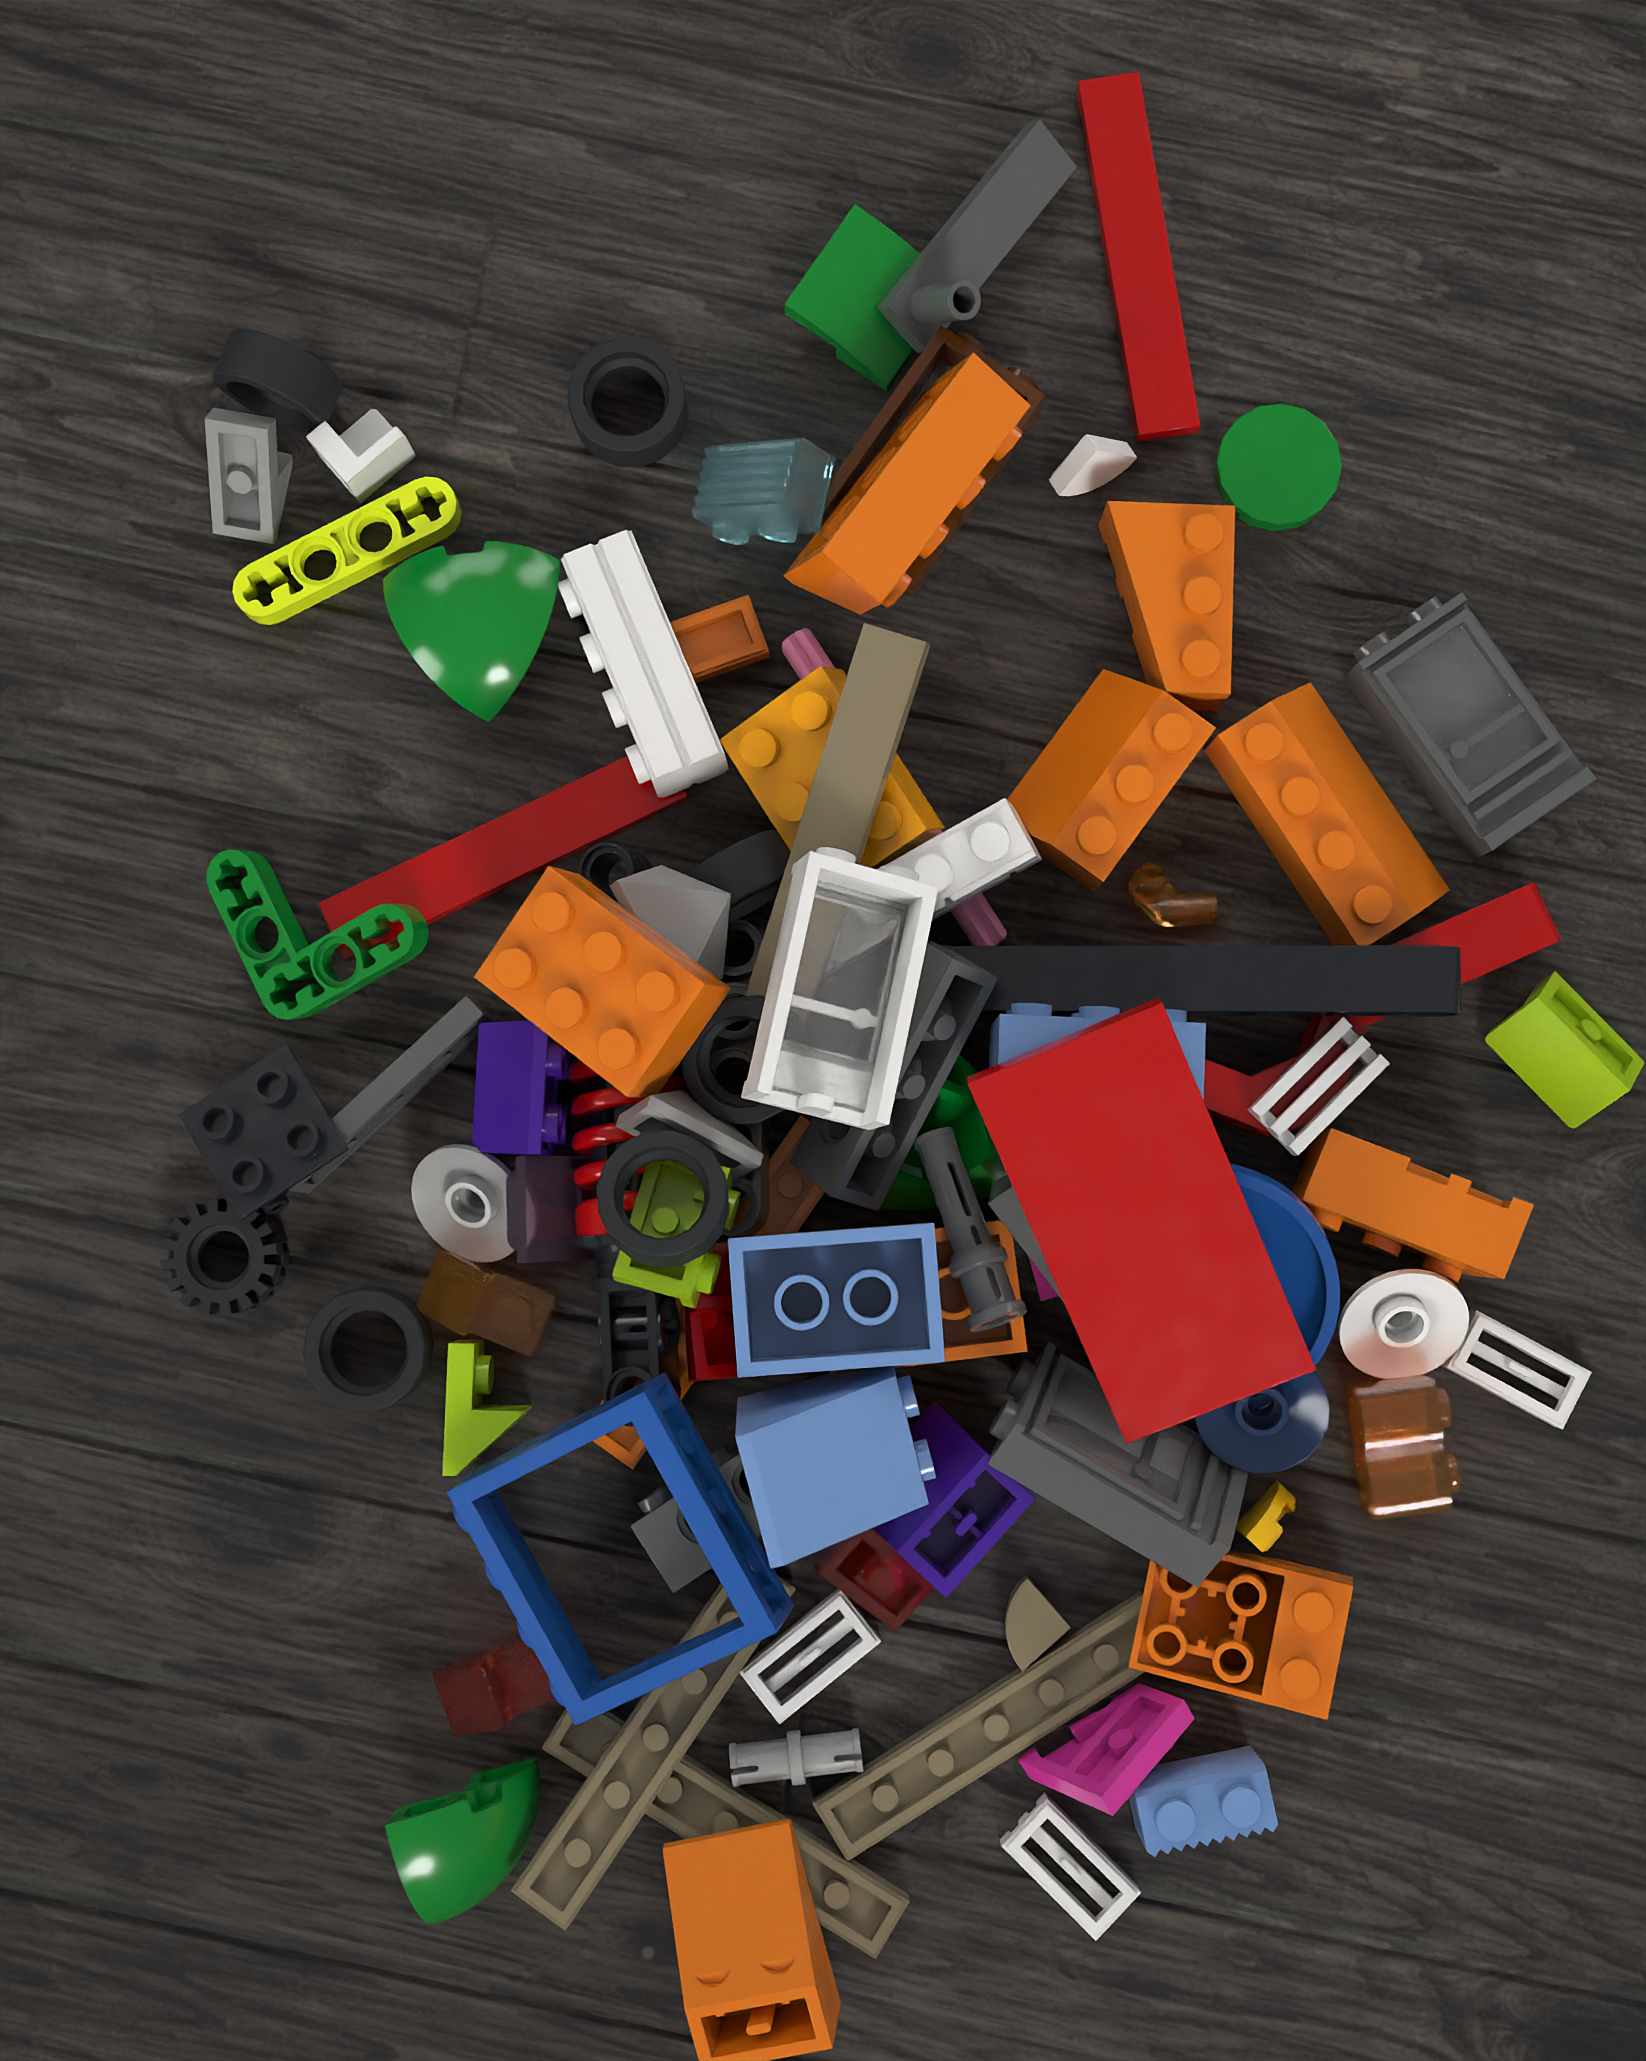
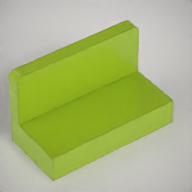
(1566, 1052)

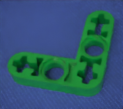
(292, 955)

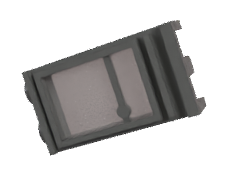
(1465, 725)
(1153, 1494)

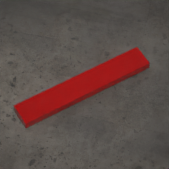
(1137, 257)
(505, 849)

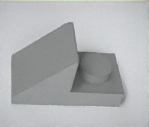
(245, 475)

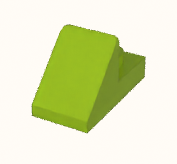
(468, 1422)

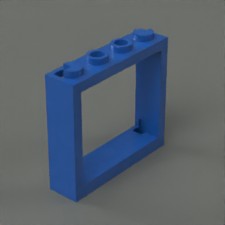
(703, 1502)

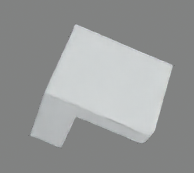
(364, 453)

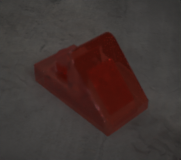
(874, 1577)
(492, 1688)

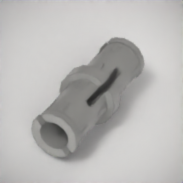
(795, 1757)

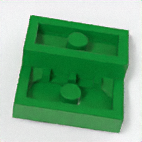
(843, 292)

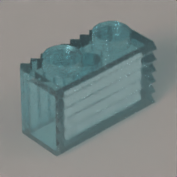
(763, 489)

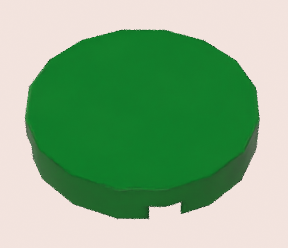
(1277, 467)

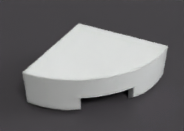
(1091, 465)

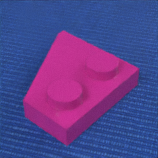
(1112, 1748)

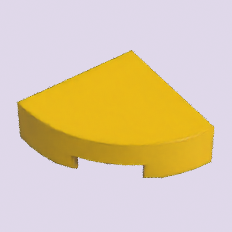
(1261, 1520)

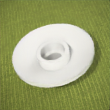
(1408, 1343)

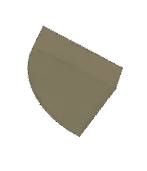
(1031, 1623)

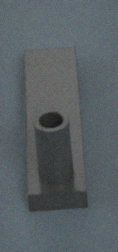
(977, 237)
(402, 1081)

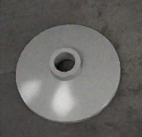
(463, 1202)

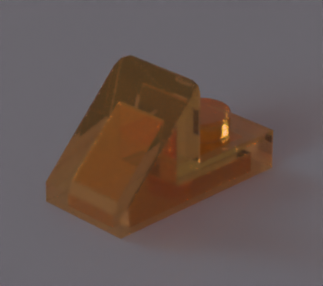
(486, 1303)

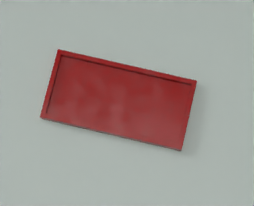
(1141, 1221)

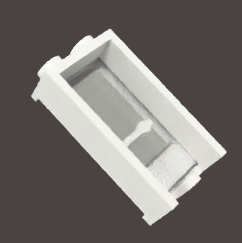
(841, 990)

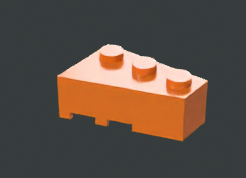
(1178, 593)
(1409, 1207)

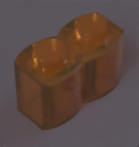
(1400, 1446)

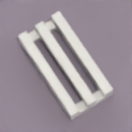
(1356, 1049)
(1566, 1396)
(852, 1619)
(1031, 1826)

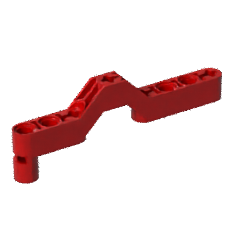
(1488, 940)

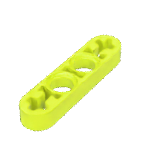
(343, 540)

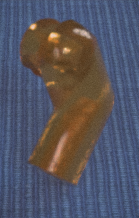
(1165, 905)

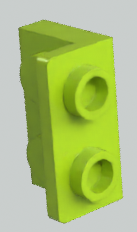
(665, 1207)

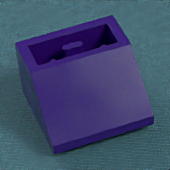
(520, 1091)
(966, 1507)

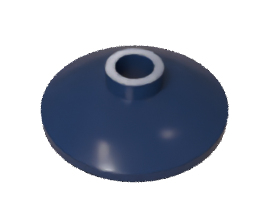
(1270, 1436)

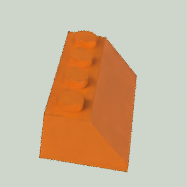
(911, 489)
(1326, 818)

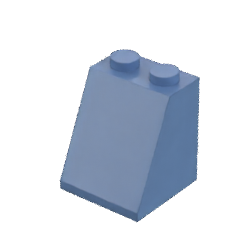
(831, 1458)

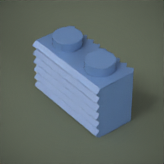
(1203, 1800)

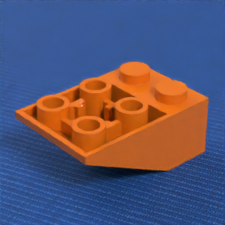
(1247, 1630)
(750, 1945)

